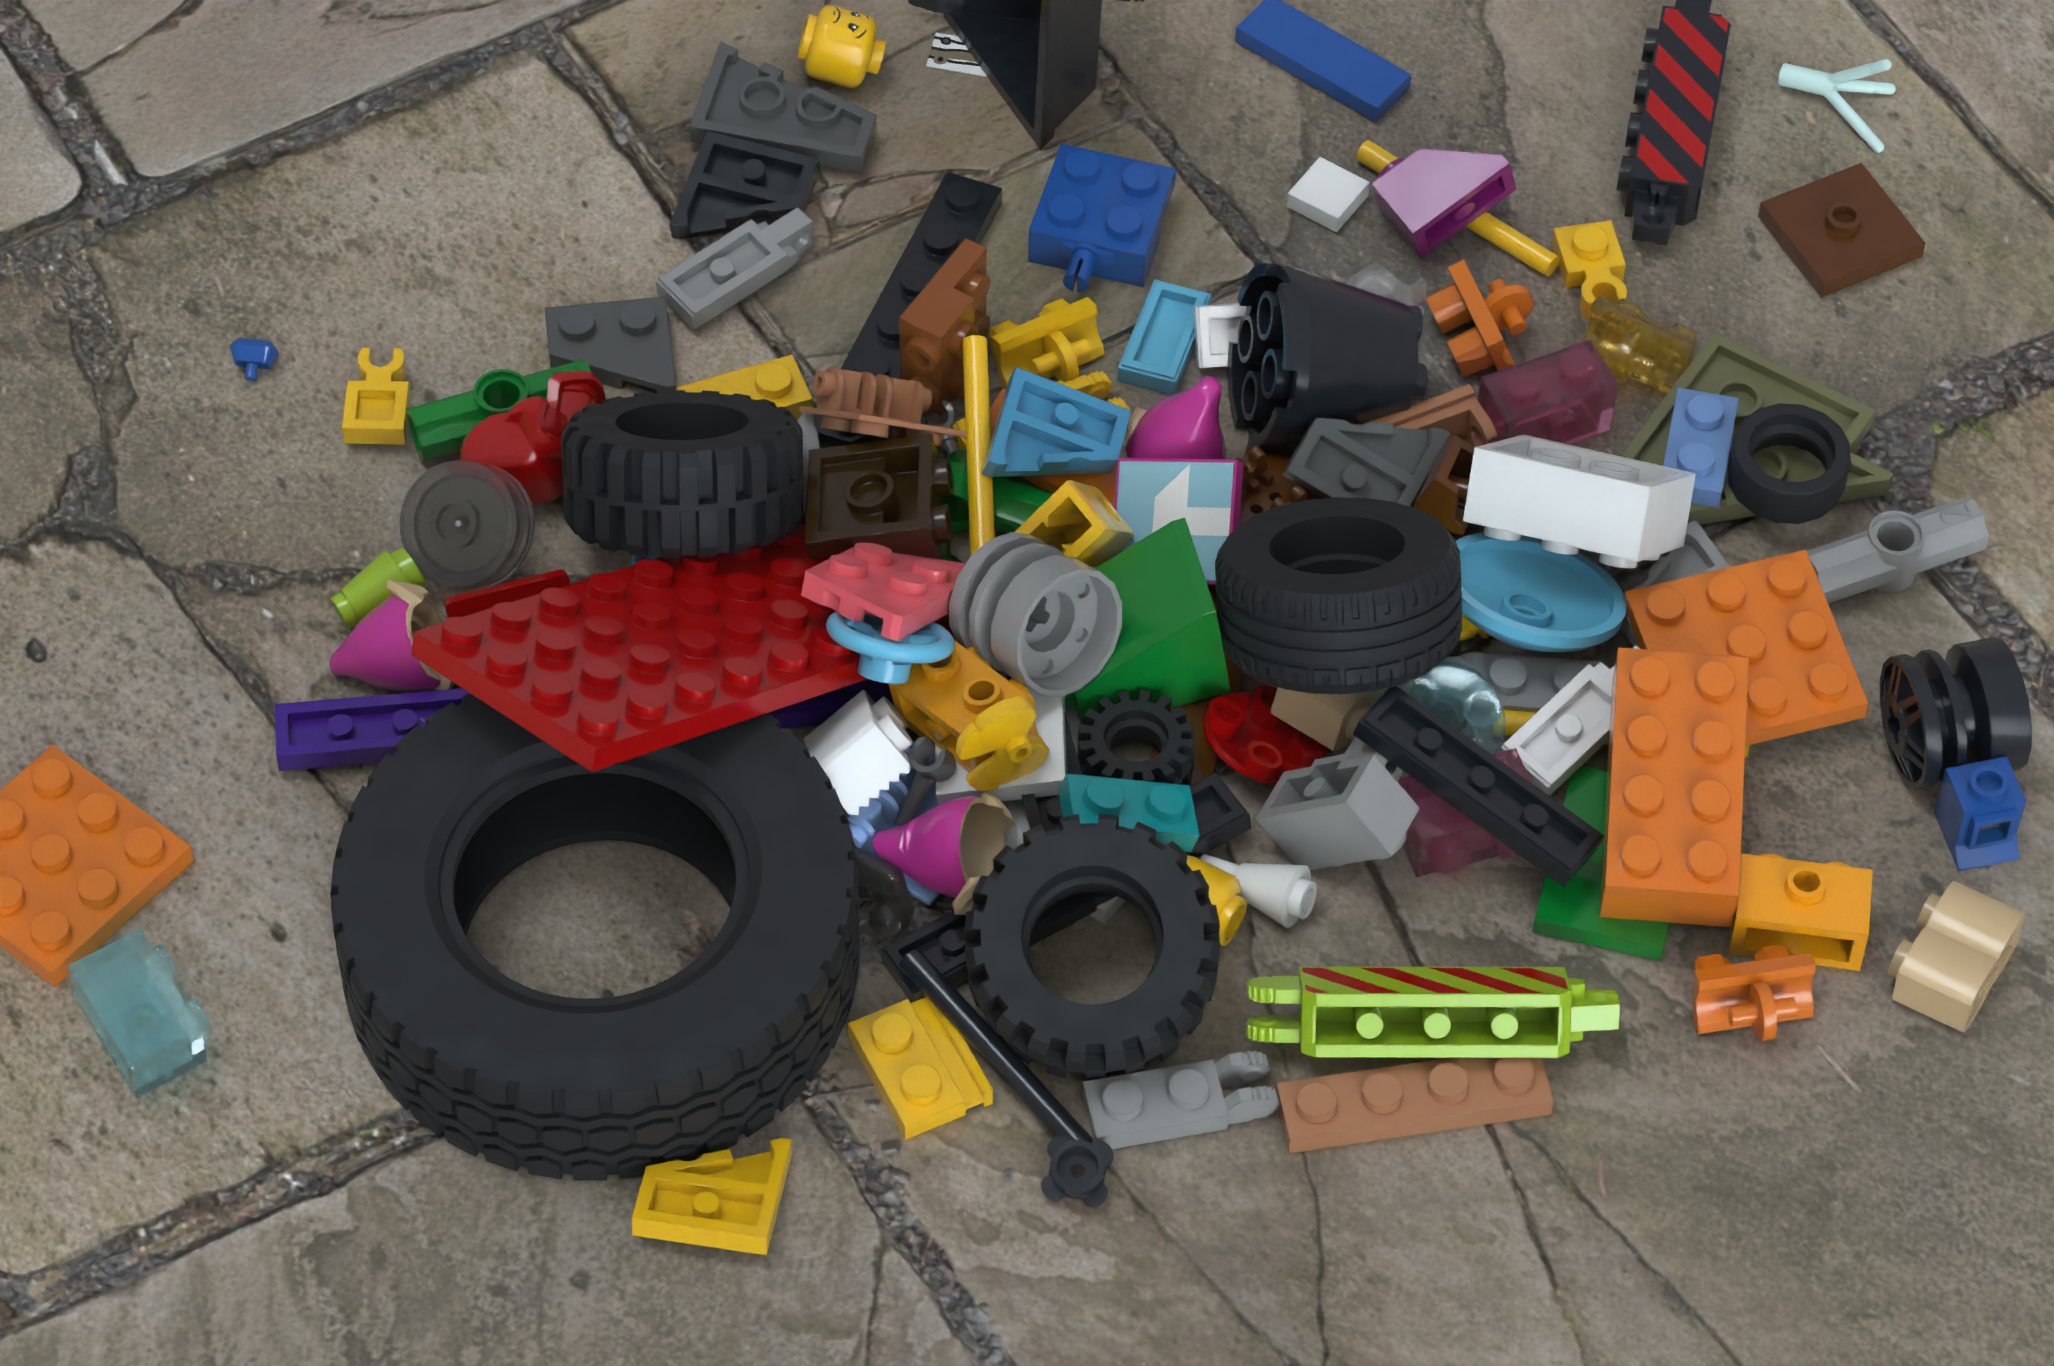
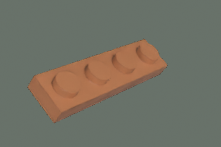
(1410, 1100)

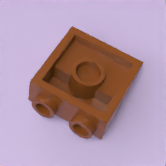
(939, 321)

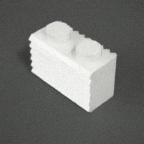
(861, 749)

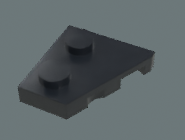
(739, 183)

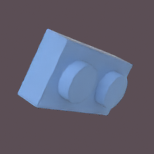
(1702, 441)

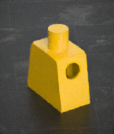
(1079, 524)

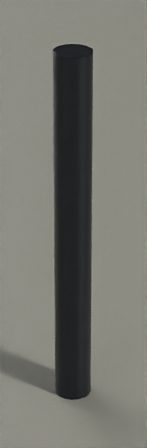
(991, 1047)

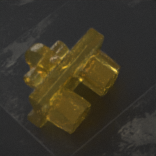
(1639, 345)

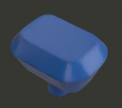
(253, 355)

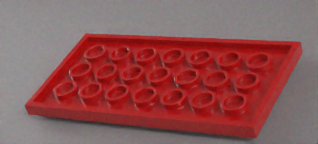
(649, 651)

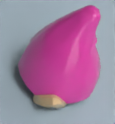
(1179, 426)
(382, 643)
(949, 846)

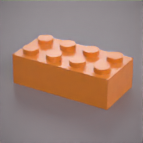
(1674, 787)

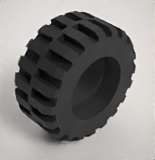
(682, 473)
(1073, 862)

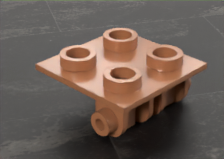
(874, 405)

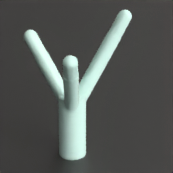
(1846, 80)

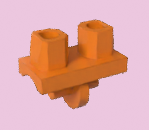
(1463, 302)
(1754, 992)

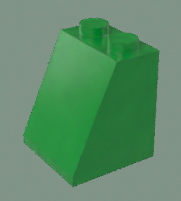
(1168, 626)

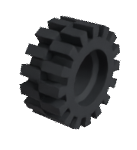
(1141, 723)

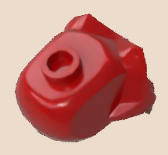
(530, 434)

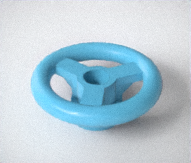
(885, 658)

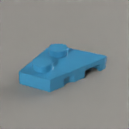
(1053, 430)

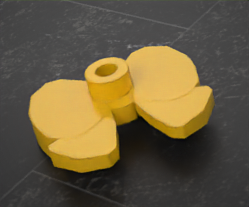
(1004, 731)

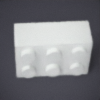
(1578, 500)

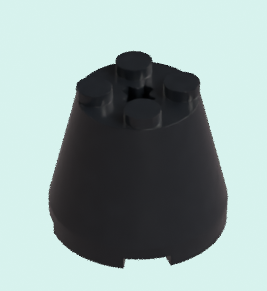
(1318, 353)

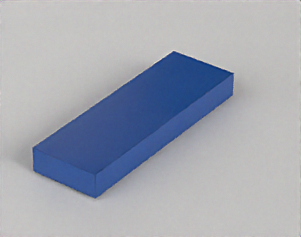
(1323, 58)

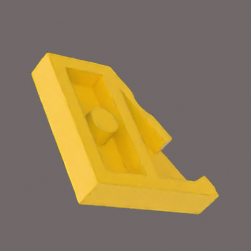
(714, 1199)

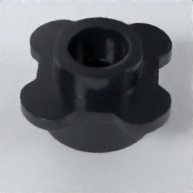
(1068, 1153)

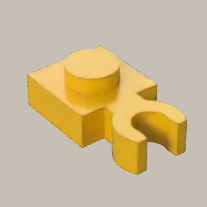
(1591, 260)
(377, 403)

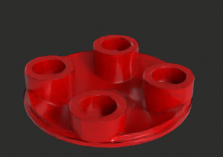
(1254, 739)

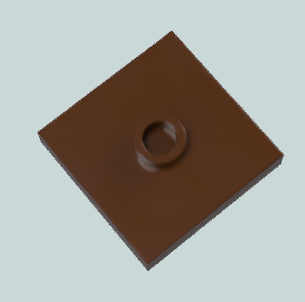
(1841, 229)

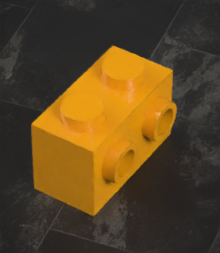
(950, 695)

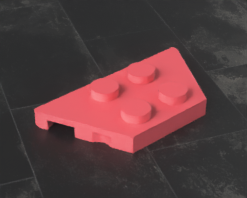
(884, 584)

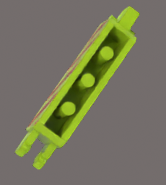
(1431, 1011)

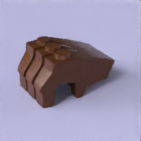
(1446, 488)

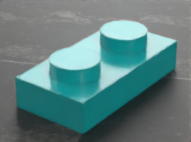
(1155, 804)

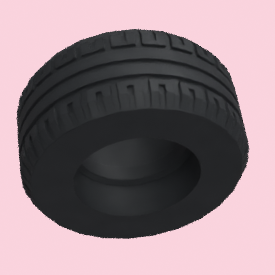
(1339, 595)

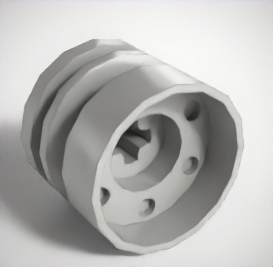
(1036, 613)

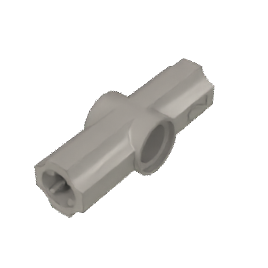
(1898, 548)

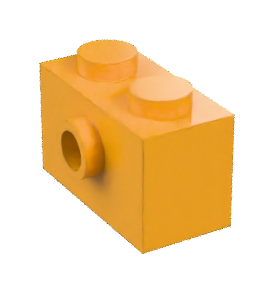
(1805, 907)

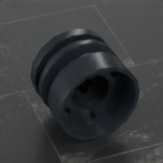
(1954, 710)

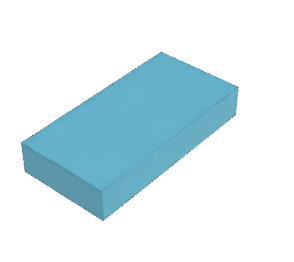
(1162, 338)

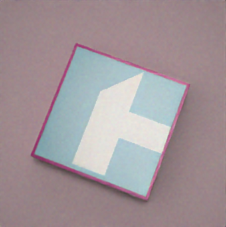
(1165, 490)

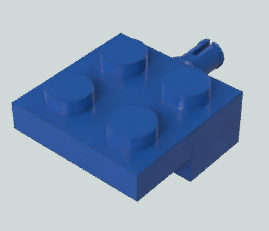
(1100, 217)

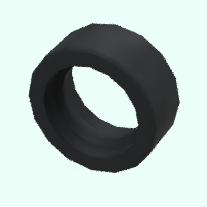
(1788, 500)

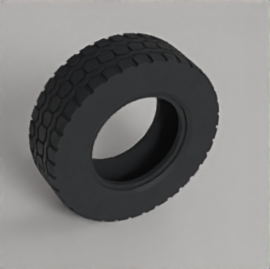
(595, 1078)

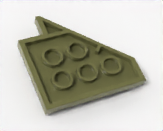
(1760, 382)

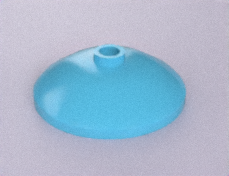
(1537, 595)

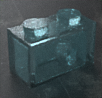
(139, 1012)

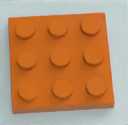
(1777, 619)
(75, 863)

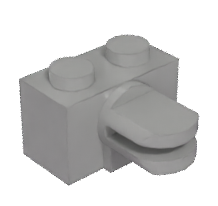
(1340, 810)

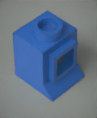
(1980, 812)

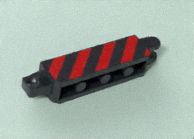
(1676, 119)

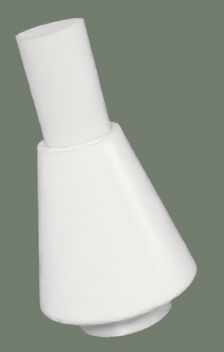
(1274, 889)

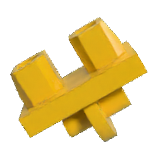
(1050, 344)

